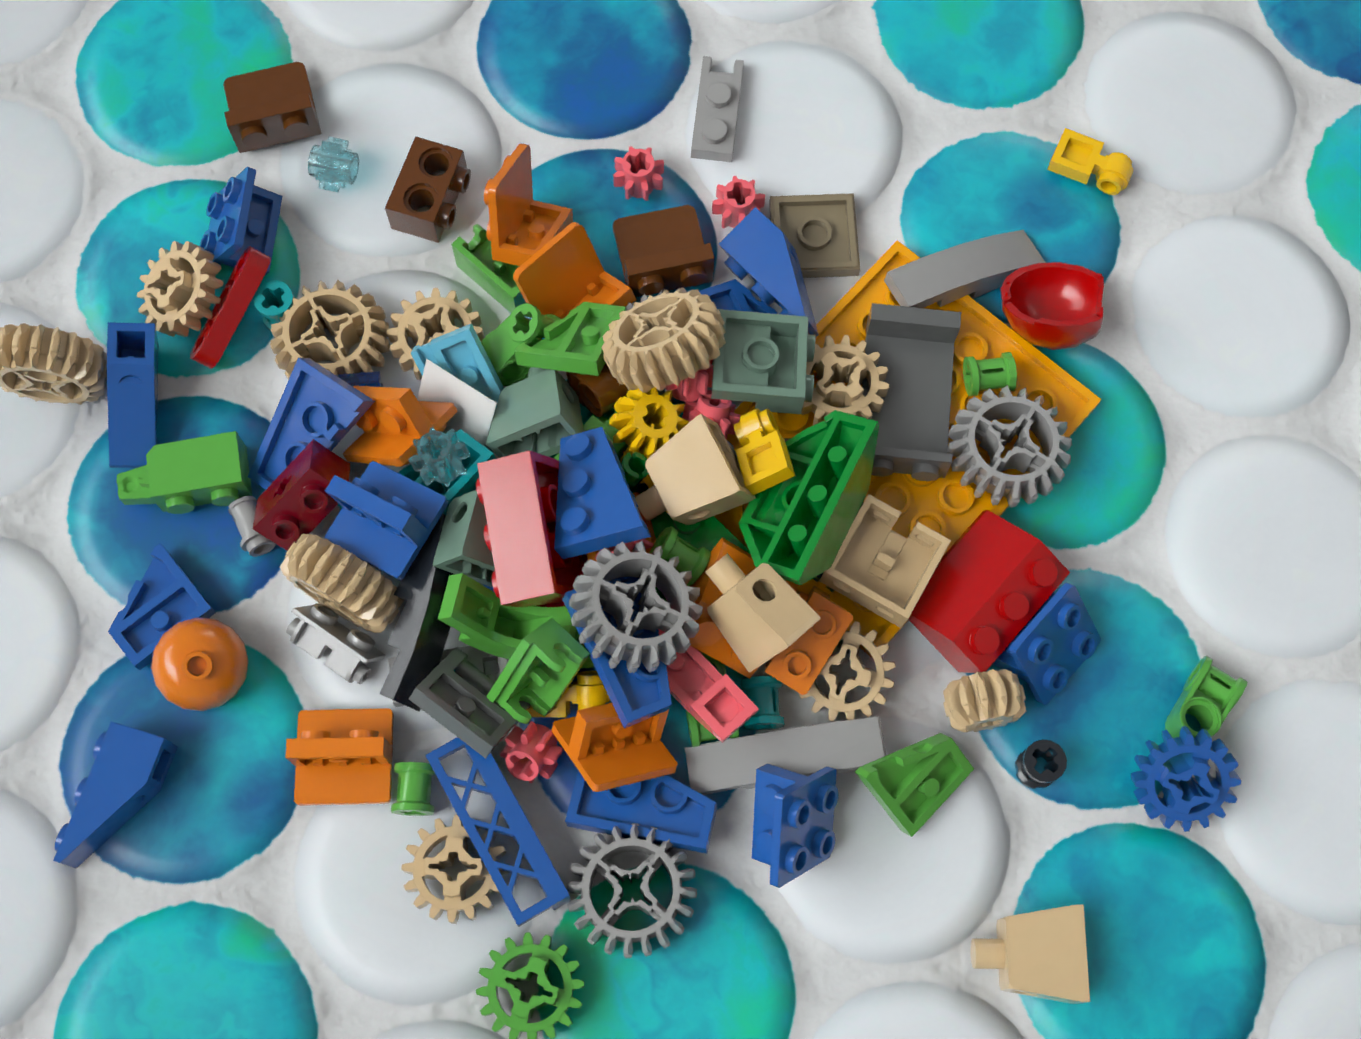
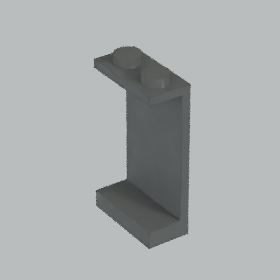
(916, 410)

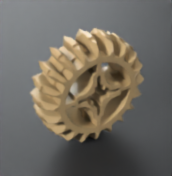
(358, 319)
(663, 340)
(51, 364)
(341, 582)

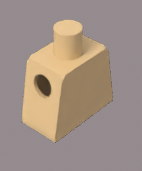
(694, 476)
(757, 611)
(1039, 954)

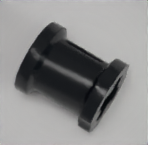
(1053, 769)

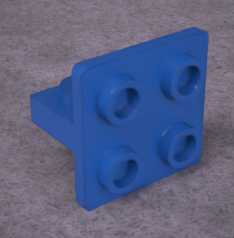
(241, 218)
(384, 518)
(1052, 644)
(793, 820)

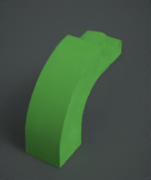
(493, 626)

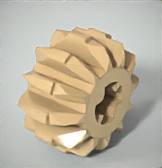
(984, 700)

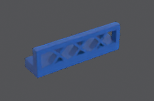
(517, 825)

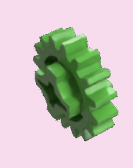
(537, 965)

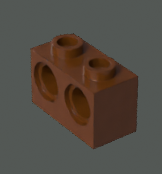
(419, 188)

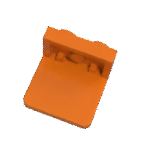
(516, 221)
(567, 275)

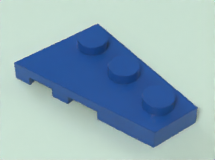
(310, 408)
(593, 497)
(632, 694)
(657, 802)

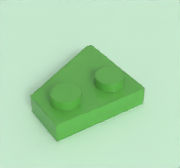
(572, 342)
(916, 780)

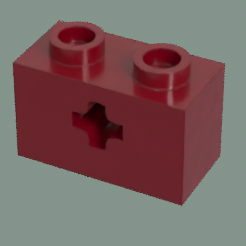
(298, 496)

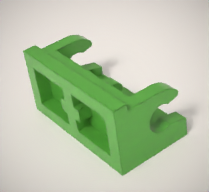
(491, 275)
(538, 671)

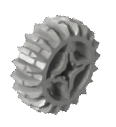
(1025, 455)
(673, 617)
(664, 917)

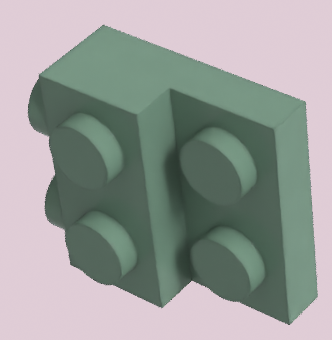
(765, 361)

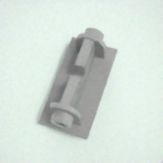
(320, 630)

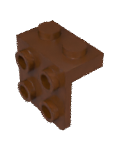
(270, 107)
(663, 250)

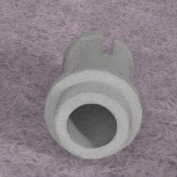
(243, 514)

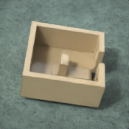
(882, 566)

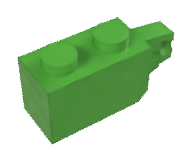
(189, 474)

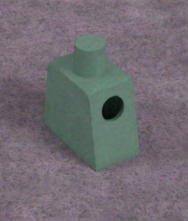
(535, 415)
(463, 542)

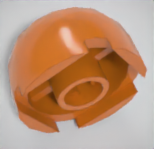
(199, 664)

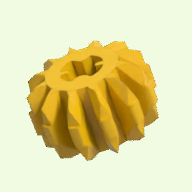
(651, 407)

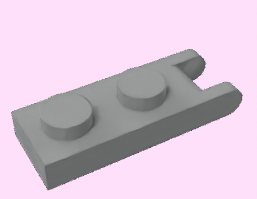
(716, 112)

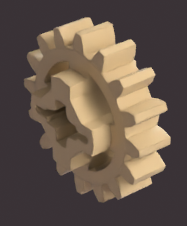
(180, 288)
(426, 319)
(845, 364)
(865, 677)
(453, 891)

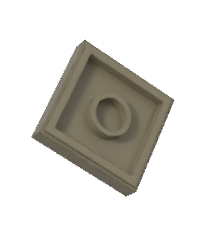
(820, 231)

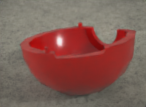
(1054, 304)

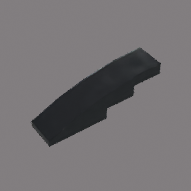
(418, 630)

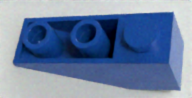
(768, 258)
(131, 392)
(122, 781)

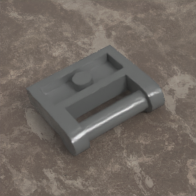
(458, 701)

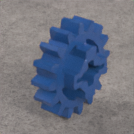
(1177, 761)

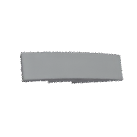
(962, 270)
(802, 750)

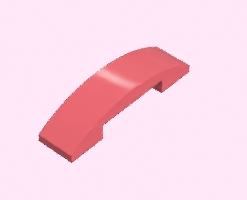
(707, 694)

